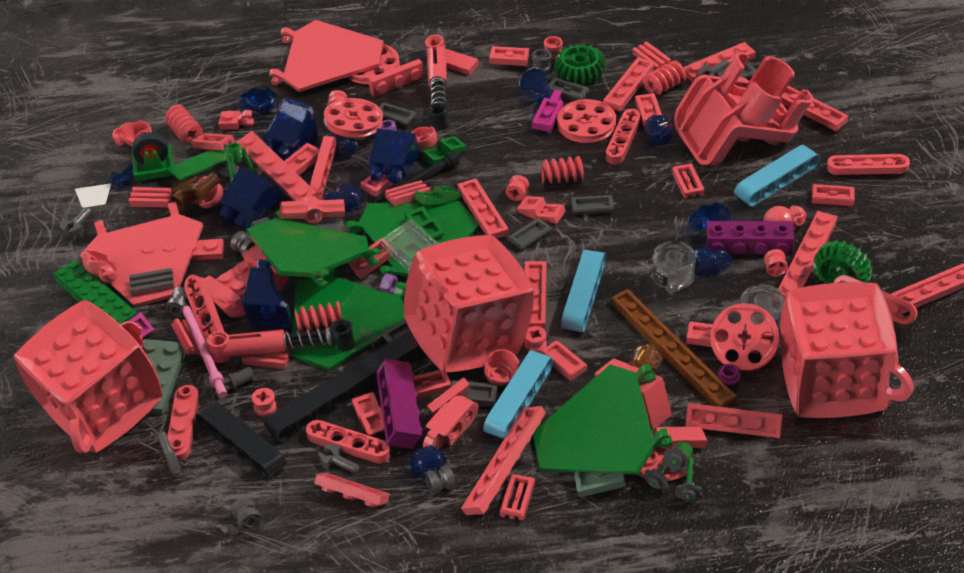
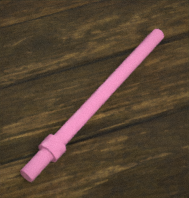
(215, 378)

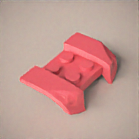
(230, 287)

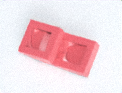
(537, 208)
(369, 413)

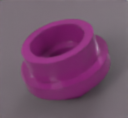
(729, 374)

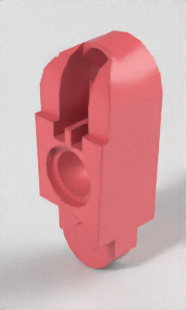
(450, 421)

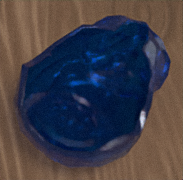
(535, 83)
(259, 100)
(344, 145)
(349, 193)
(712, 212)
(711, 261)

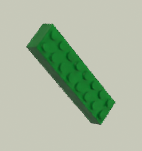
(85, 286)

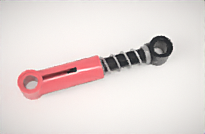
(437, 81)
(225, 346)

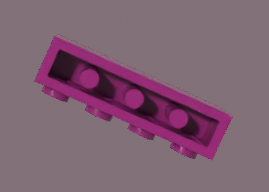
(750, 236)
(399, 404)

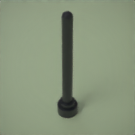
(449, 160)

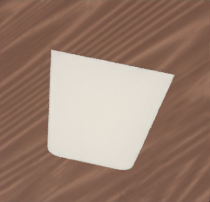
(93, 195)

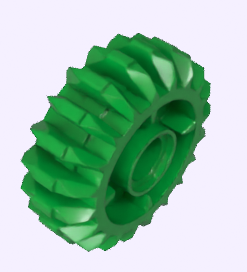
(579, 64)
(841, 259)

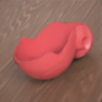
(129, 131)
(213, 198)
(779, 213)
(99, 264)

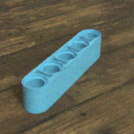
(776, 175)
(583, 291)
(518, 393)

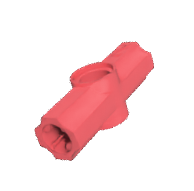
(312, 209)

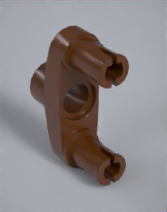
(192, 192)

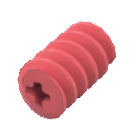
(664, 77)
(183, 124)
(562, 170)
(317, 318)

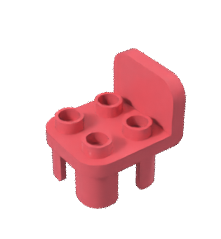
(729, 109)

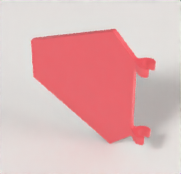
(326, 54)
(126, 249)

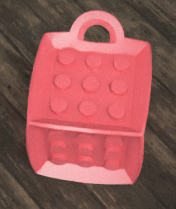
(467, 301)
(840, 351)
(89, 376)

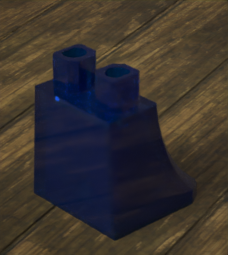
(291, 128)
(392, 154)
(248, 197)
(261, 298)

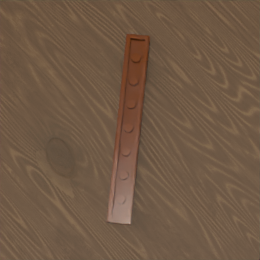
(673, 350)

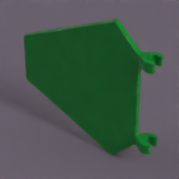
(383, 218)
(308, 249)
(358, 303)
(601, 427)

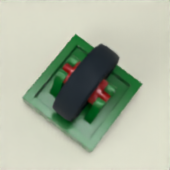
(151, 156)

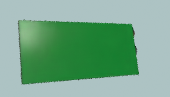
(198, 164)

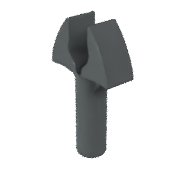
(713, 70)
(74, 227)
(170, 456)
(334, 458)

